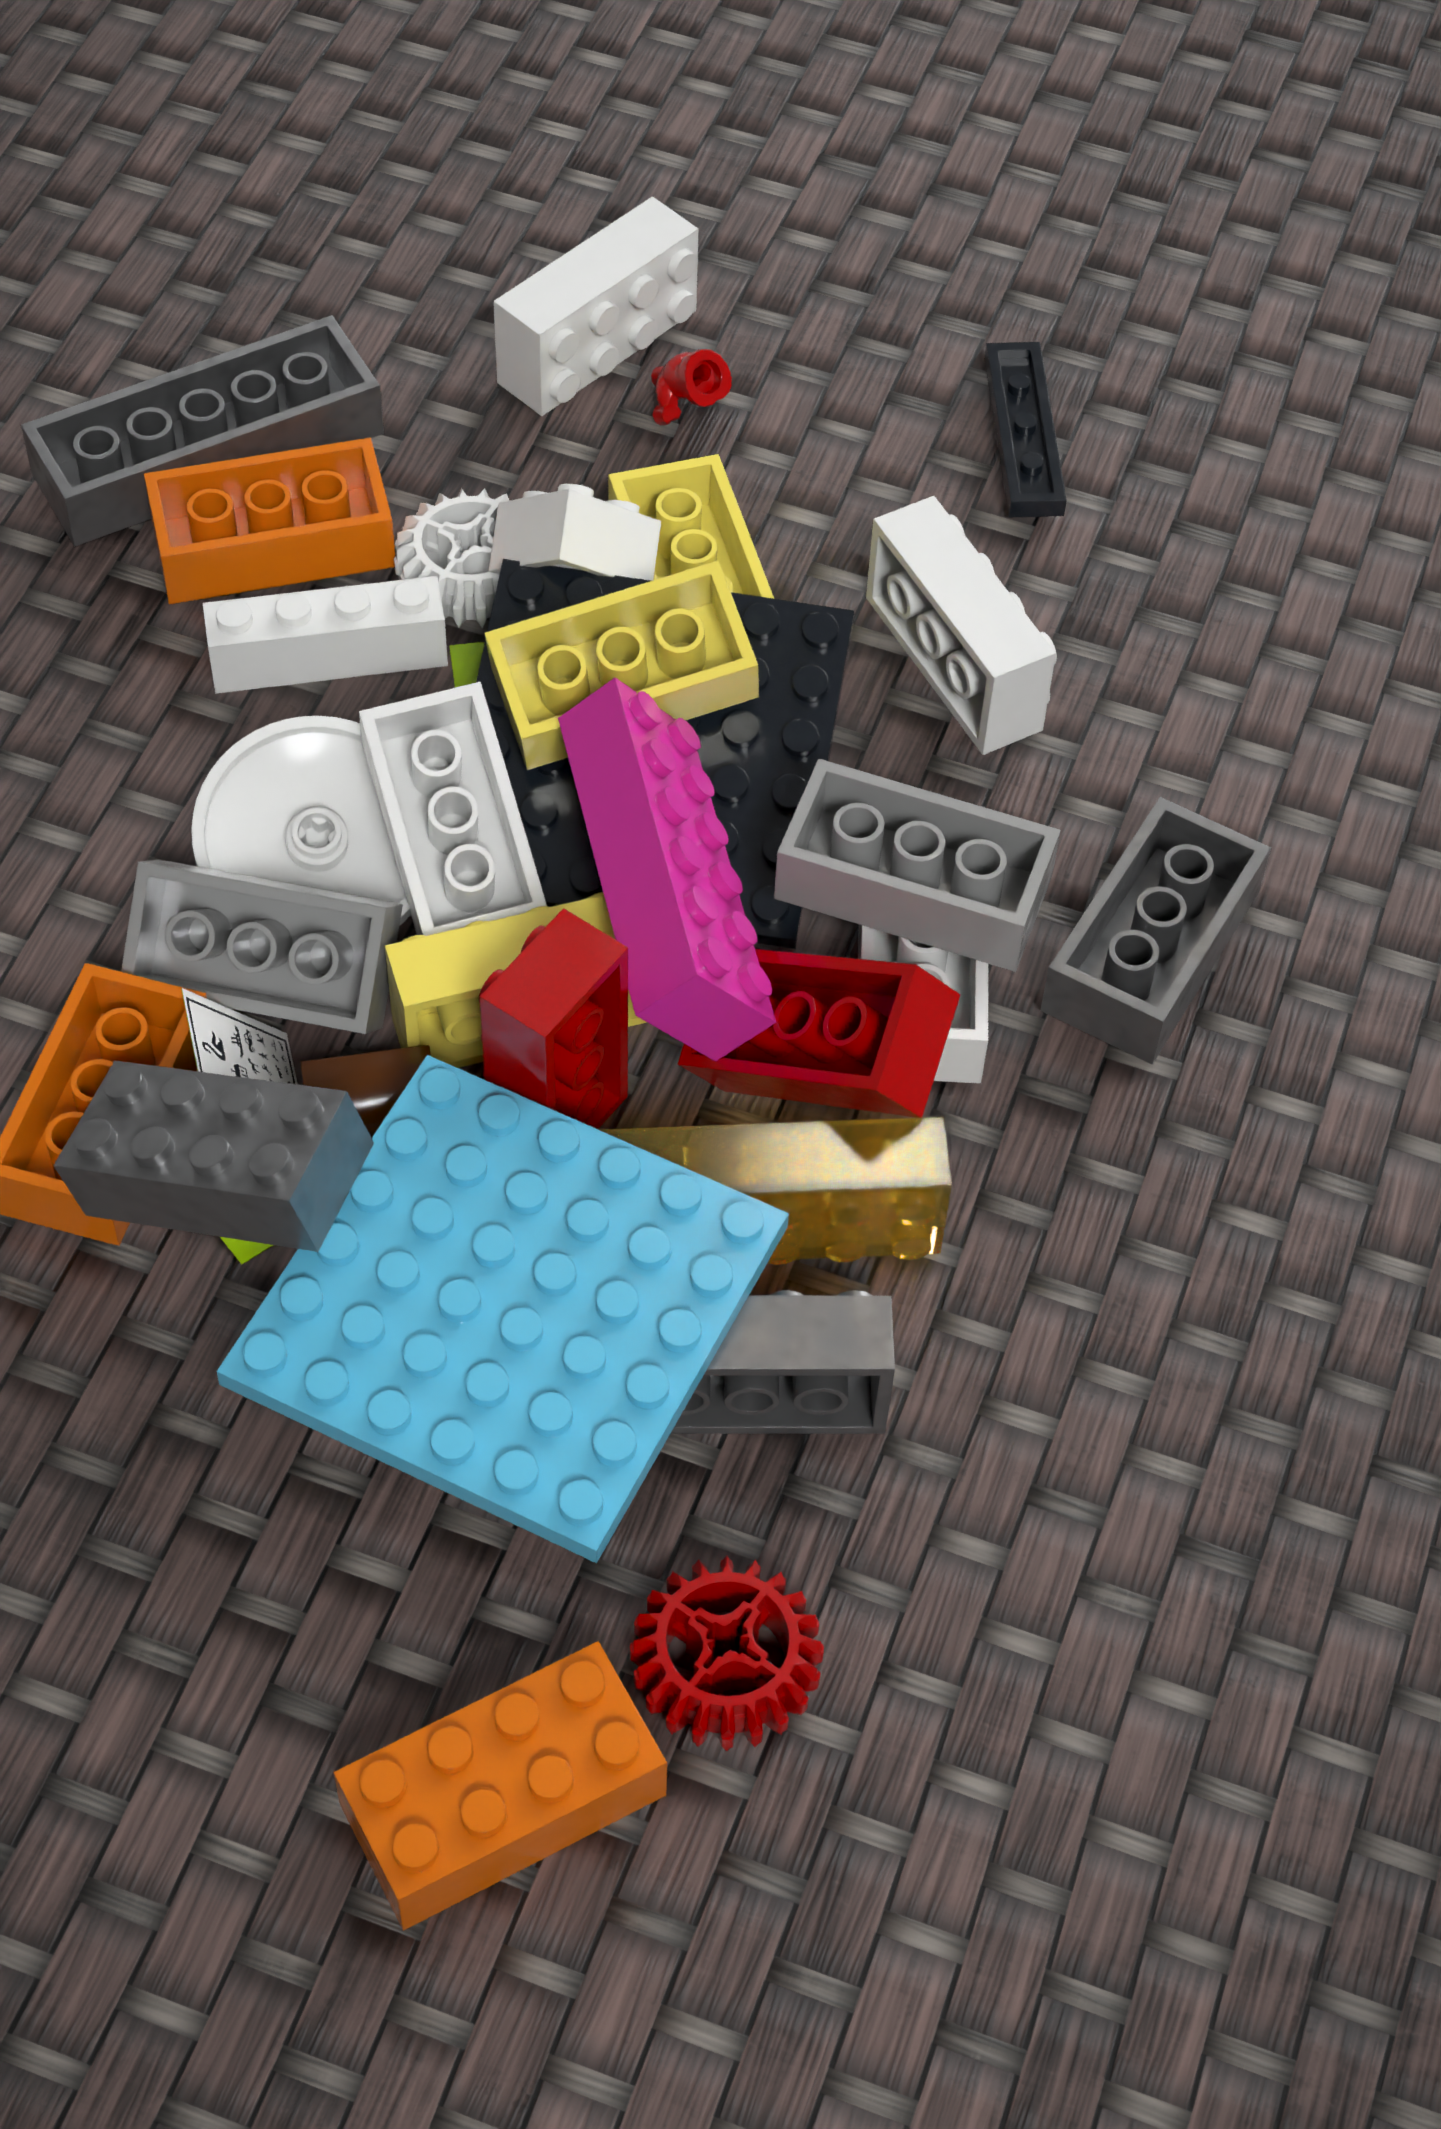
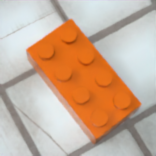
(270, 520)
(102, 1022)
(501, 1784)

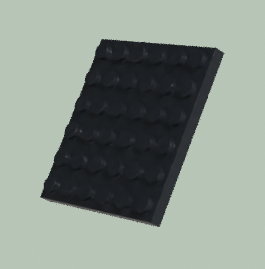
(751, 751)

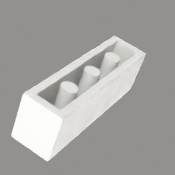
(325, 634)

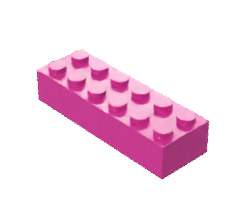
(666, 871)

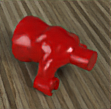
(694, 376)

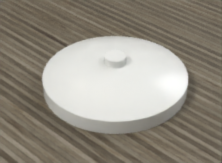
(298, 811)

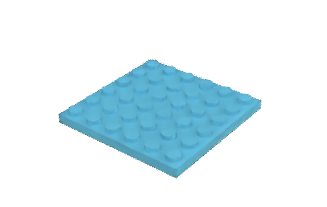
(508, 1306)

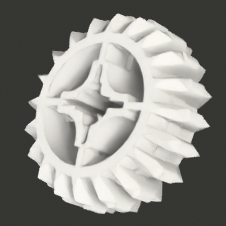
(456, 546)

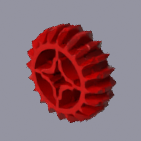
(689, 1617)

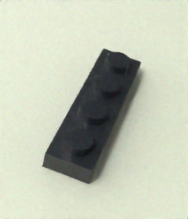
(1025, 430)

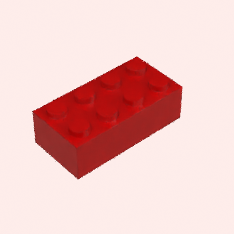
(561, 1021)
(841, 1035)

